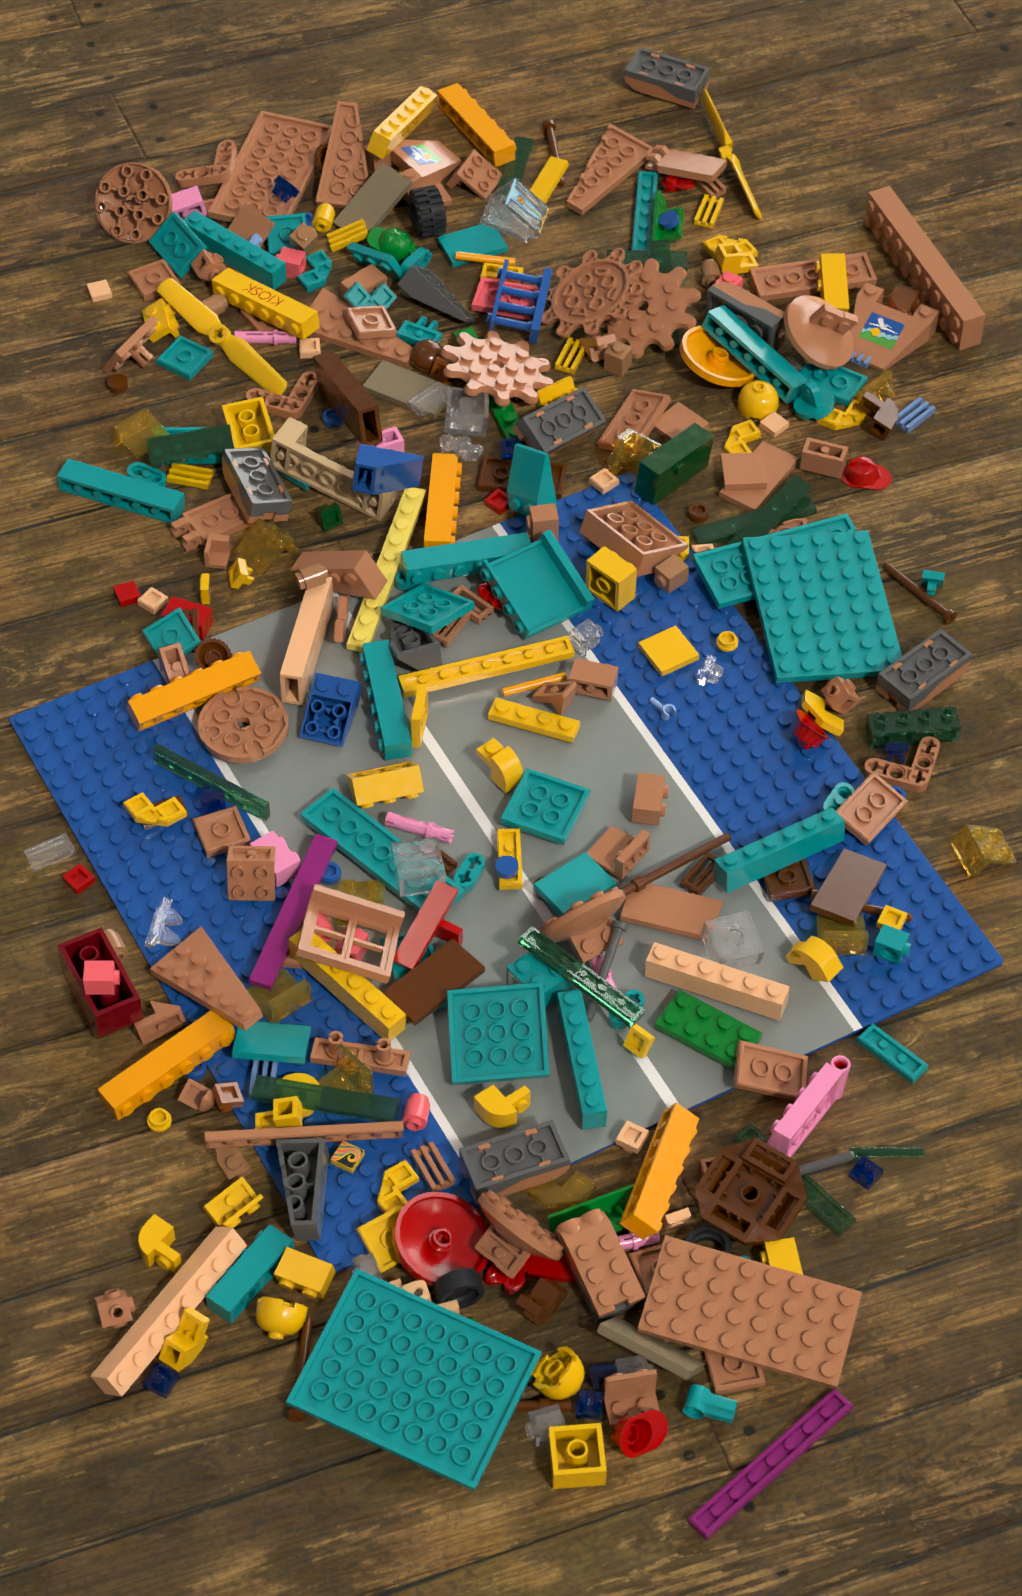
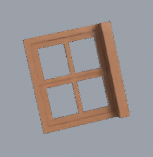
(356, 912)

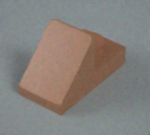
(597, 345)
(173, 662)
(558, 693)
(165, 1020)

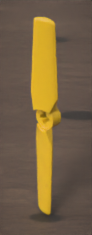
(726, 148)
(236, 348)

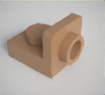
(231, 1163)

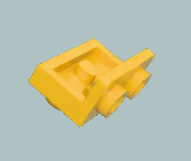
(166, 315)
(555, 391)
(232, 1203)

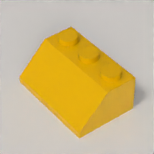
(249, 424)
(385, 784)

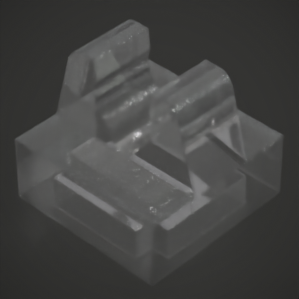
(709, 671)

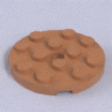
(223, 714)

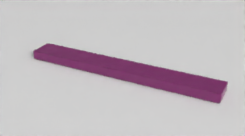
(292, 912)
(769, 1464)

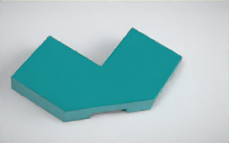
(320, 269)
(359, 297)

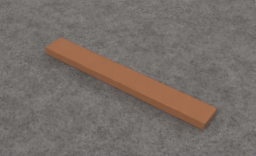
(331, 1133)

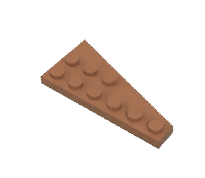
(345, 159)
(609, 165)
(338, 331)
(205, 976)

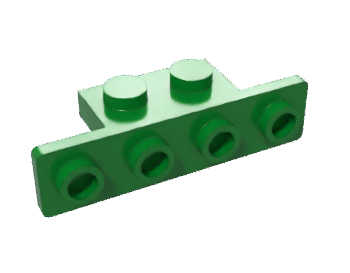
(657, 231)
(612, 1204)

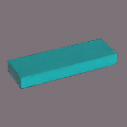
(892, 1053)

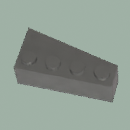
(304, 1179)

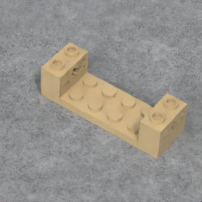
(335, 480)

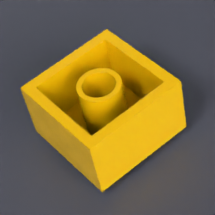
(611, 578)
(577, 1456)

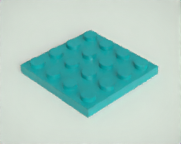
(498, 1033)

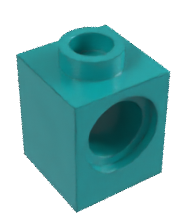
(892, 944)

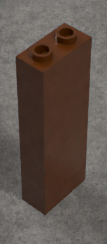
(348, 398)

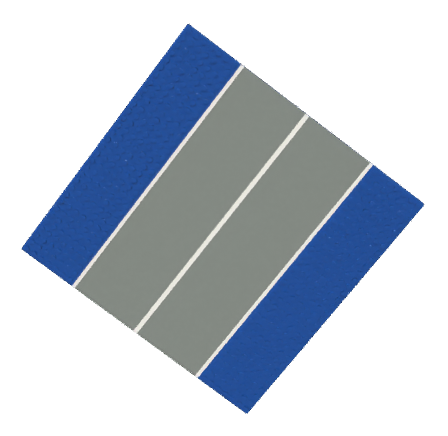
(726, 769)

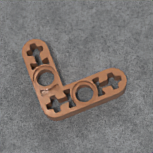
(215, 174)
(292, 405)
(909, 774)

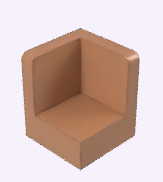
(217, 551)

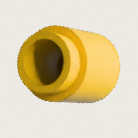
(323, 217)

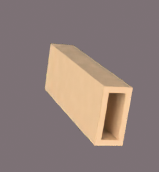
(306, 643)

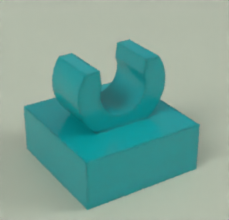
(932, 580)

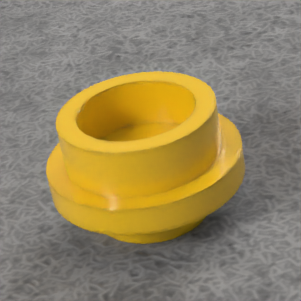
(727, 641)
(159, 1120)

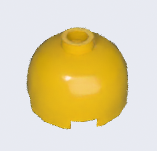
(758, 400)
(279, 1317)
(559, 1374)

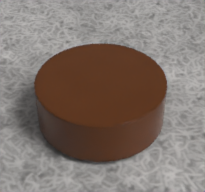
(117, 383)
(698, 512)

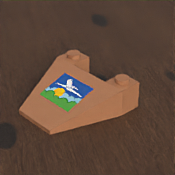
(420, 160)
(886, 332)

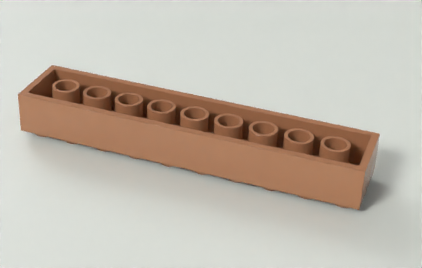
(924, 268)

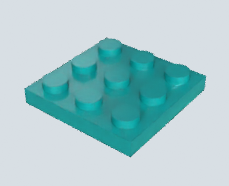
(427, 608)
(545, 806)

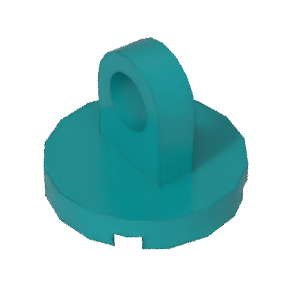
(813, 402)

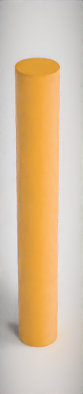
(483, 258)
(534, 684)

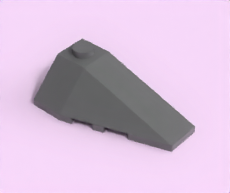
(428, 288)
(414, 646)

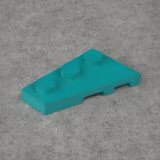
(384, 262)

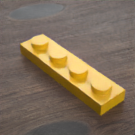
(534, 720)

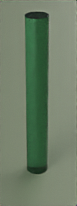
(888, 1151)

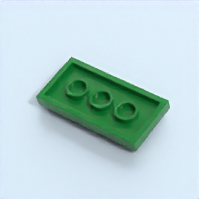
(705, 1028)

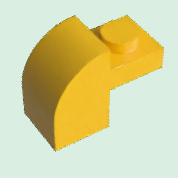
(733, 260)
(504, 764)
(817, 957)
(501, 1110)
(285, 1113)
(155, 1242)
(187, 1342)

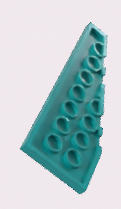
(726, 569)

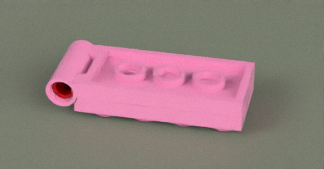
(810, 1106)

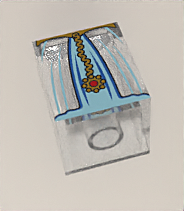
(515, 211)

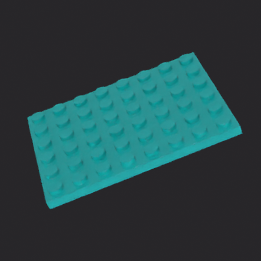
(821, 605)
(414, 1379)

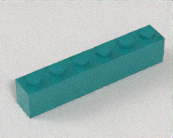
(238, 252)
(754, 352)
(121, 491)
(457, 558)
(386, 700)
(779, 850)
(581, 1059)

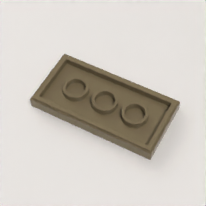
(375, 199)
(399, 385)
(651, 1348)

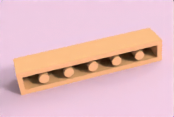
(717, 981)

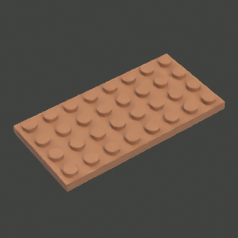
(271, 149)
(750, 1312)

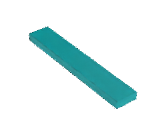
(643, 210)

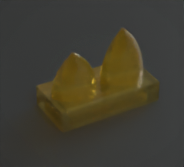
(880, 384)

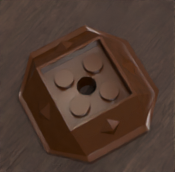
(756, 1170)

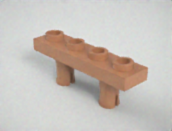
(380, 1057)

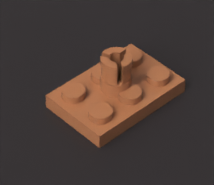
(133, 348)

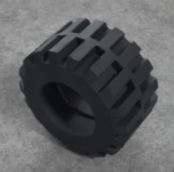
(427, 211)

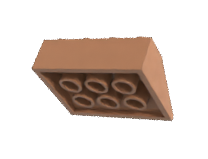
(632, 535)

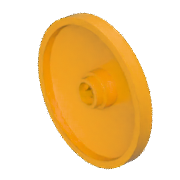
(712, 360)

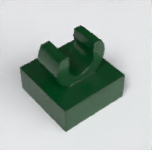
(329, 516)

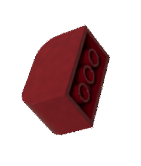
(102, 1012)

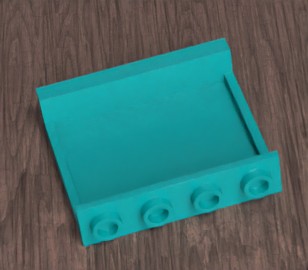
(537, 586)

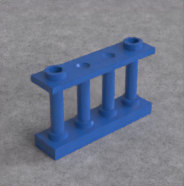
(538, 297)

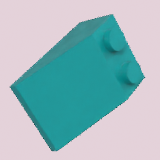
(530, 480)

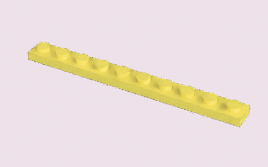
(389, 563)

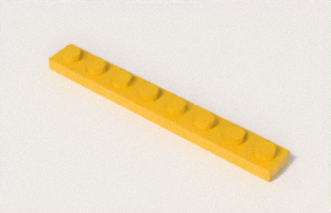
(487, 666)

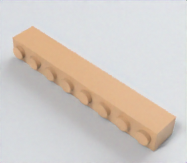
(164, 1314)

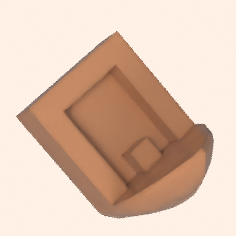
(197, 1096)

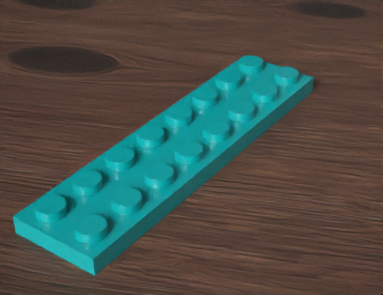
(362, 840)

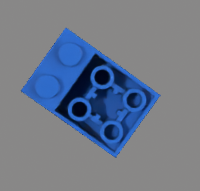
(385, 470)
(330, 709)

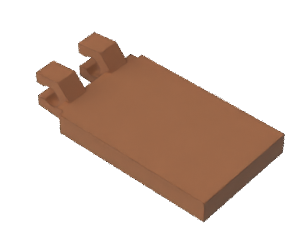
(685, 164)
(215, 517)

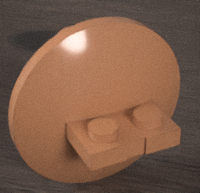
(133, 202)
(820, 331)
(587, 924)
(513, 1236)

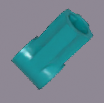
(702, 1403)

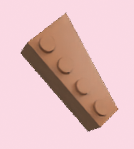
(351, 571)

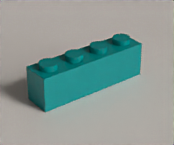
(248, 1275)

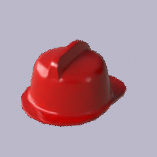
(864, 473)
(808, 732)
(640, 1432)

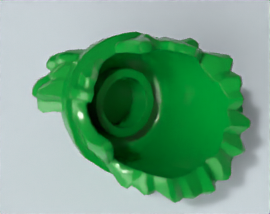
(391, 241)

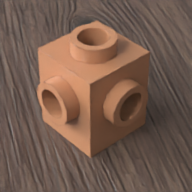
(208, 265)
(840, 695)
(114, 1308)

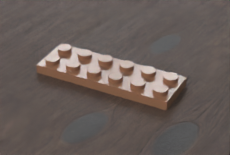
(800, 277)

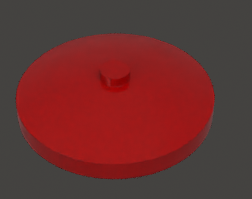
(438, 1235)

